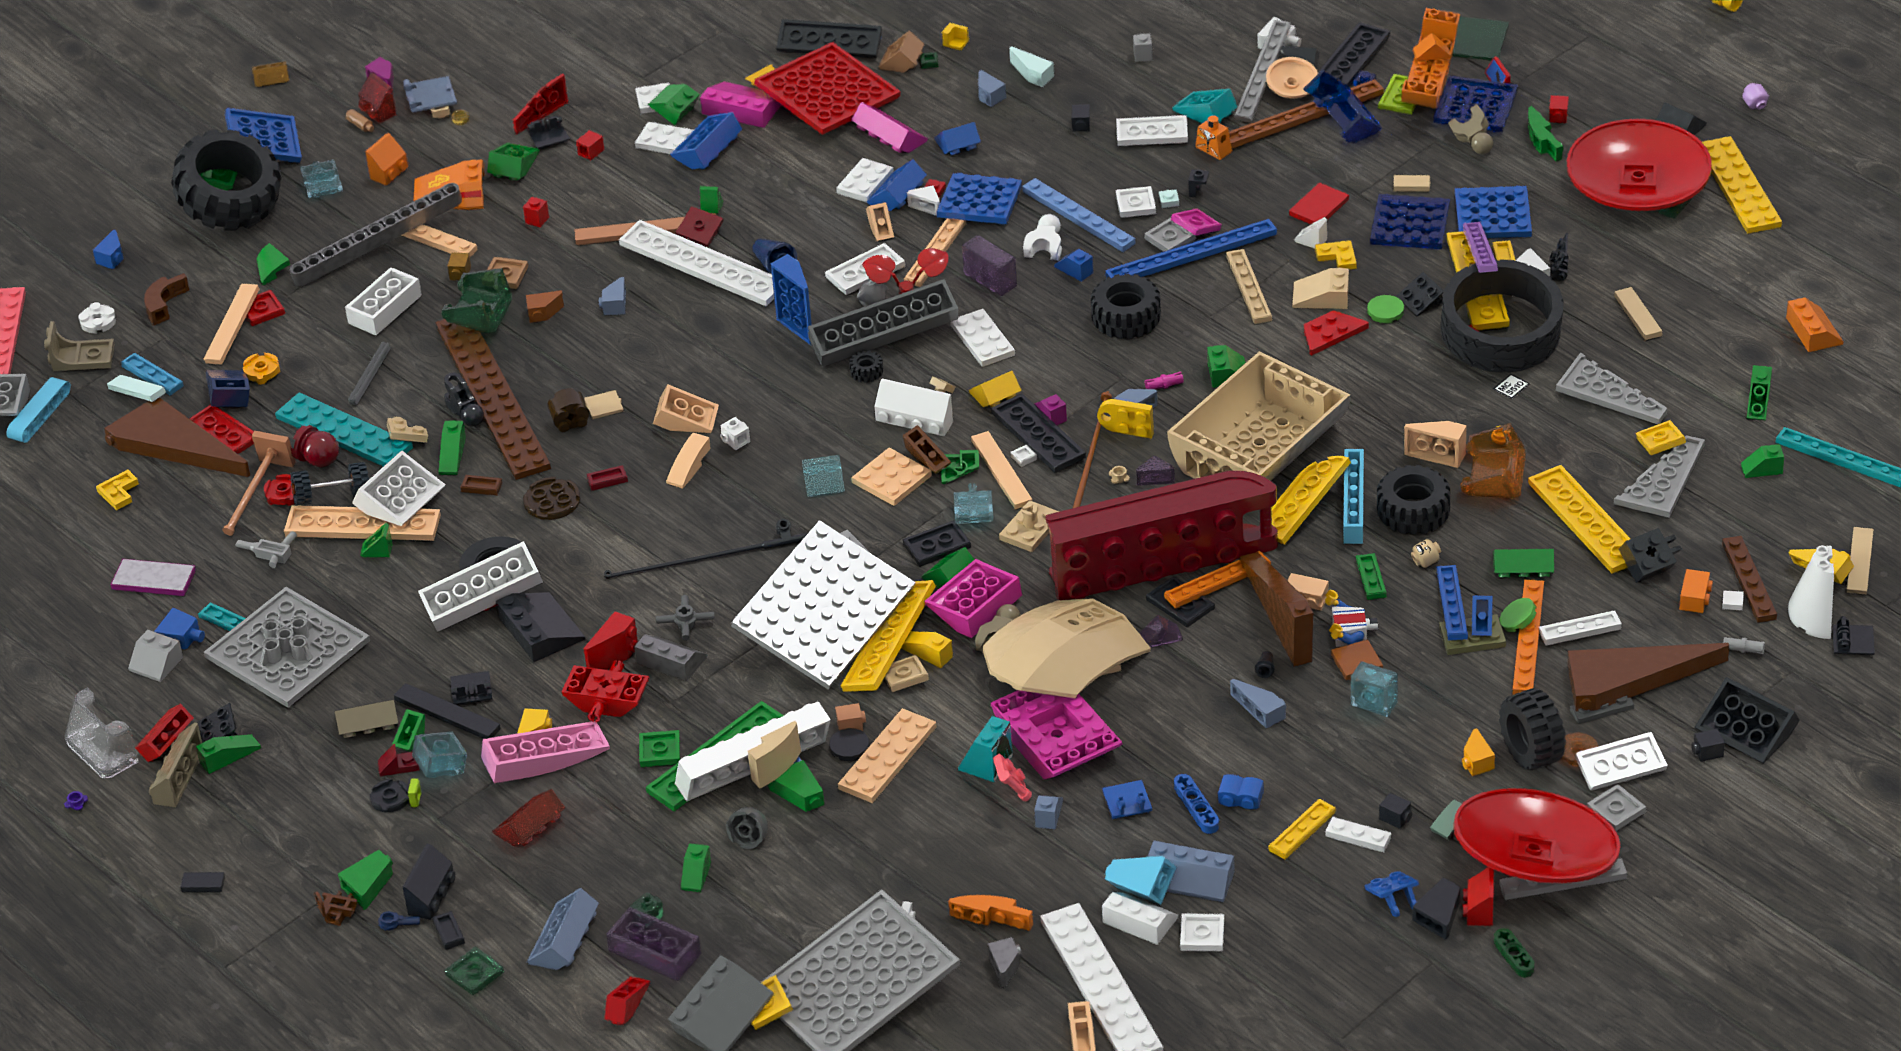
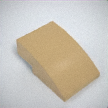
(774, 754)

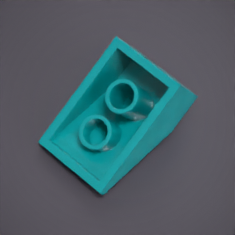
(1202, 104)

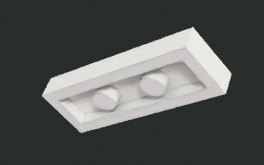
(1358, 834)

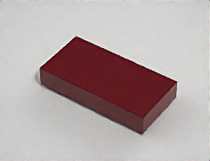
(607, 477)

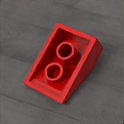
(612, 642)

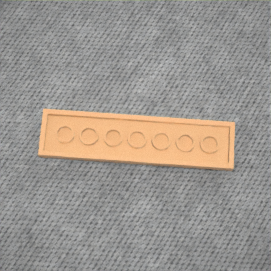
(354, 523)

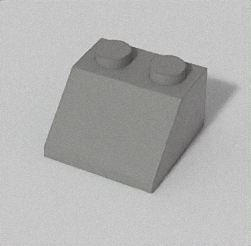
(155, 655)

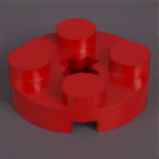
(274, 491)

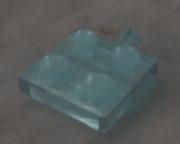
(321, 178)
(973, 506)

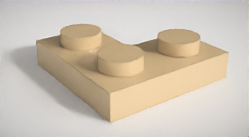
(399, 430)

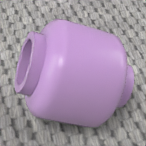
(1755, 96)

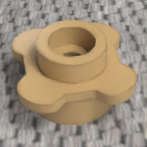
(1119, 474)

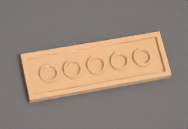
(887, 755)

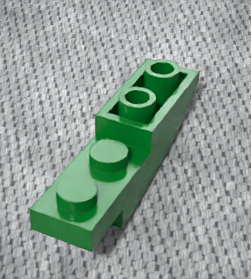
(1541, 137)

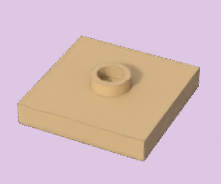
(905, 673)

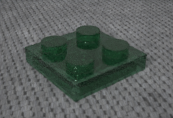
(474, 971)

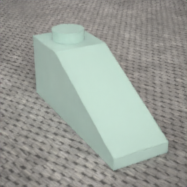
(1033, 68)

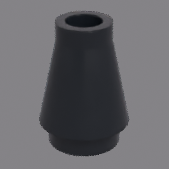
(1265, 665)

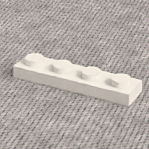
(1580, 628)

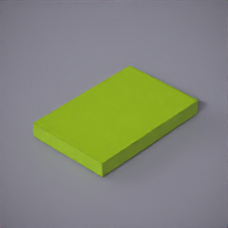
(1392, 96)

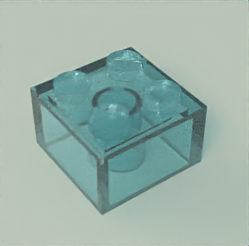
(1374, 688)
(439, 754)

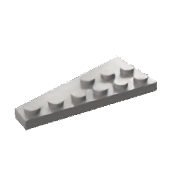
(1606, 389)
(1662, 483)

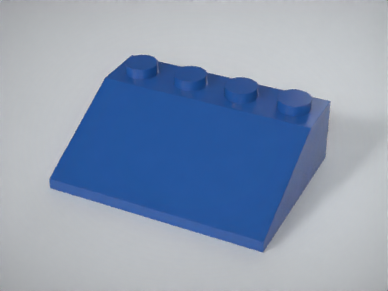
(791, 296)

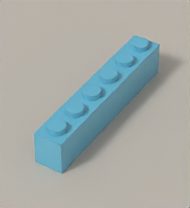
(1353, 497)

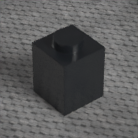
(1080, 118)
(1708, 745)
(1395, 810)

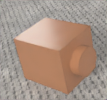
(850, 717)

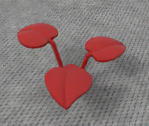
(881, 267)

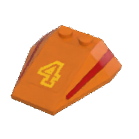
(465, 174)

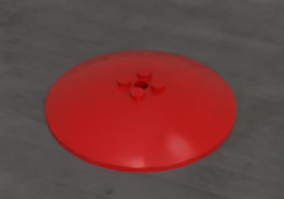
(1667, 158)
(1536, 835)

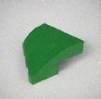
(269, 262)
(960, 465)

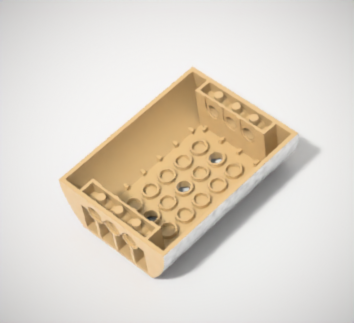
(1251, 411)

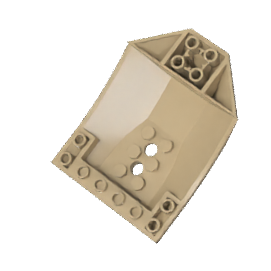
(1056, 657)

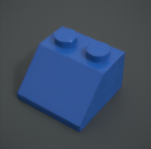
(958, 138)

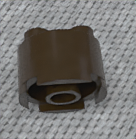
(568, 409)

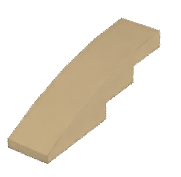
(1860, 558)

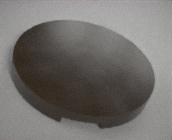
(551, 498)

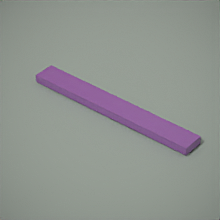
(1479, 247)

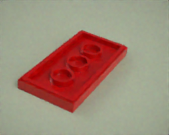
(224, 428)

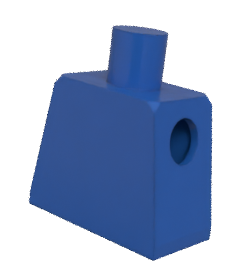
(181, 627)

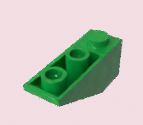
(1759, 392)

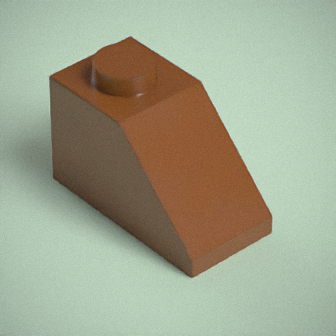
(544, 305)

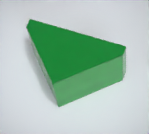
(710, 199)
(378, 544)
(411, 725)

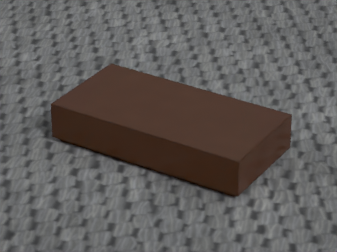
(481, 485)

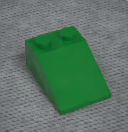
(511, 160)

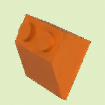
(386, 160)

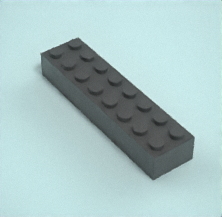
(883, 322)

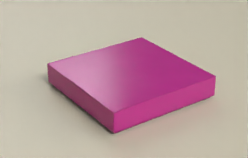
(1196, 222)

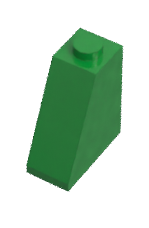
(799, 787)
(367, 877)

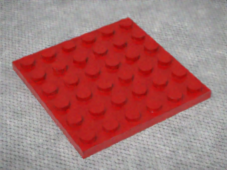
(826, 87)

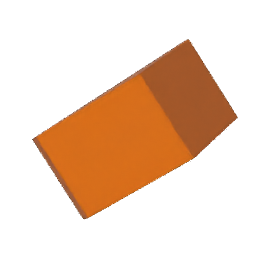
(1431, 49)

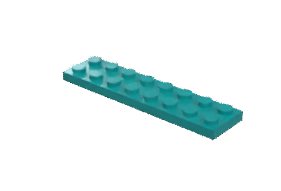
(349, 431)

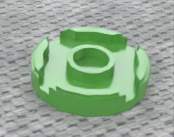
(1385, 308)
(1518, 614)

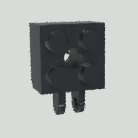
(1649, 554)

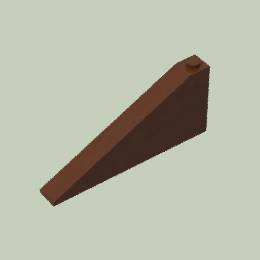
(169, 435)
(1284, 606)
(1612, 673)

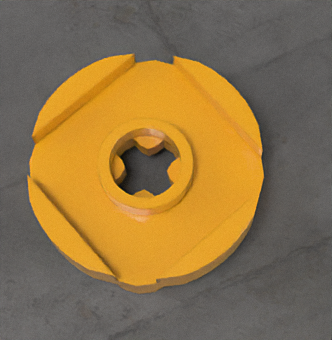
(261, 368)

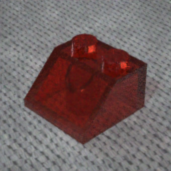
(377, 99)

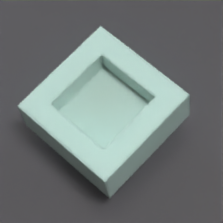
(1168, 198)

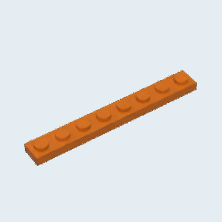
(1528, 640)

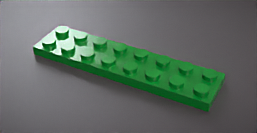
(664, 787)

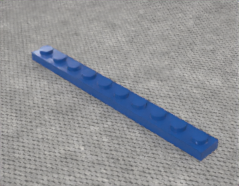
(1196, 250)

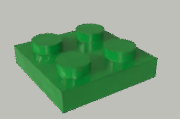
(659, 748)

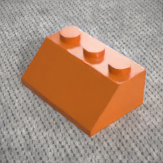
(1812, 325)

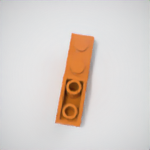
(984, 908)

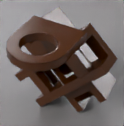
(330, 906)

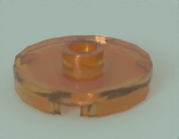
(1577, 743)

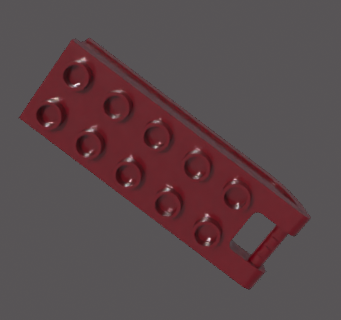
(1159, 533)

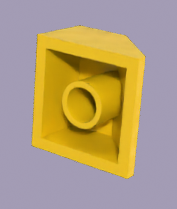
(996, 389)

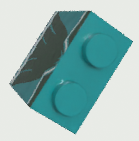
(991, 741)

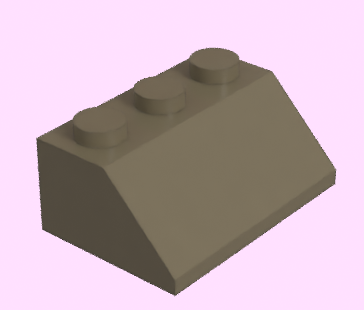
(366, 718)

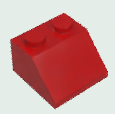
(1480, 899)

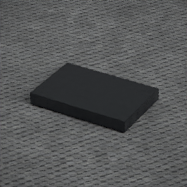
(936, 543)
(1185, 614)

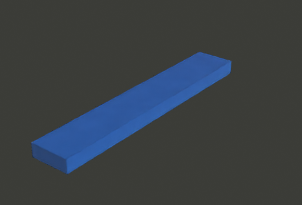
(1452, 602)

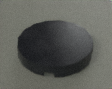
(849, 744)
(389, 795)

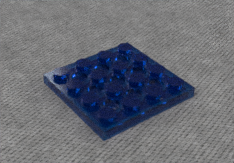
(1469, 96)
(1416, 238)

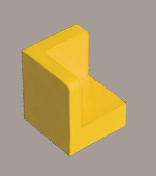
(955, 36)

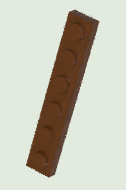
(1749, 579)

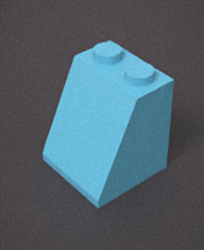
(1142, 876)

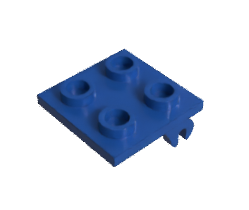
(1127, 799)
(1395, 881)

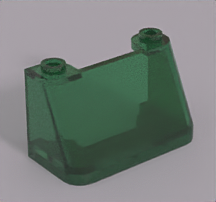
(482, 301)

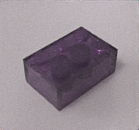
(989, 265)

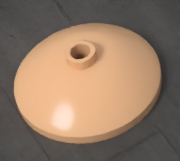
(1290, 76)

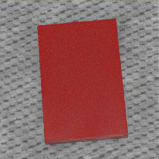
(1318, 203)

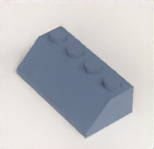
(1198, 871)
(564, 931)

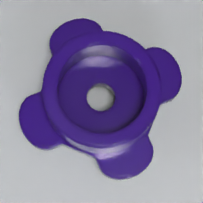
(75, 800)

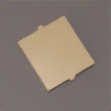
(604, 404)

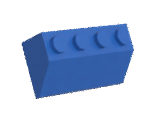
(707, 140)

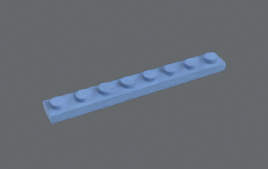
(1079, 215)

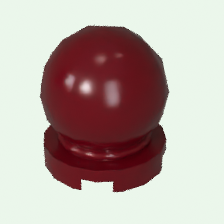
(315, 446)

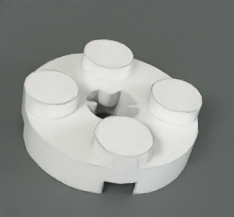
(97, 318)

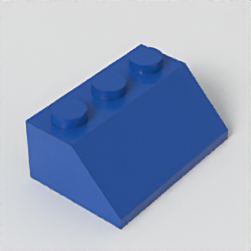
(896, 186)

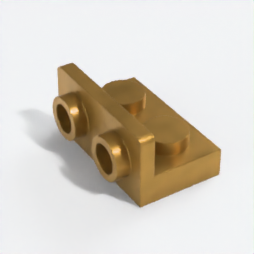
(270, 74)

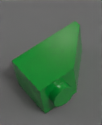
(1764, 462)
(695, 867)

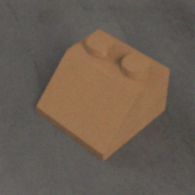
(902, 54)

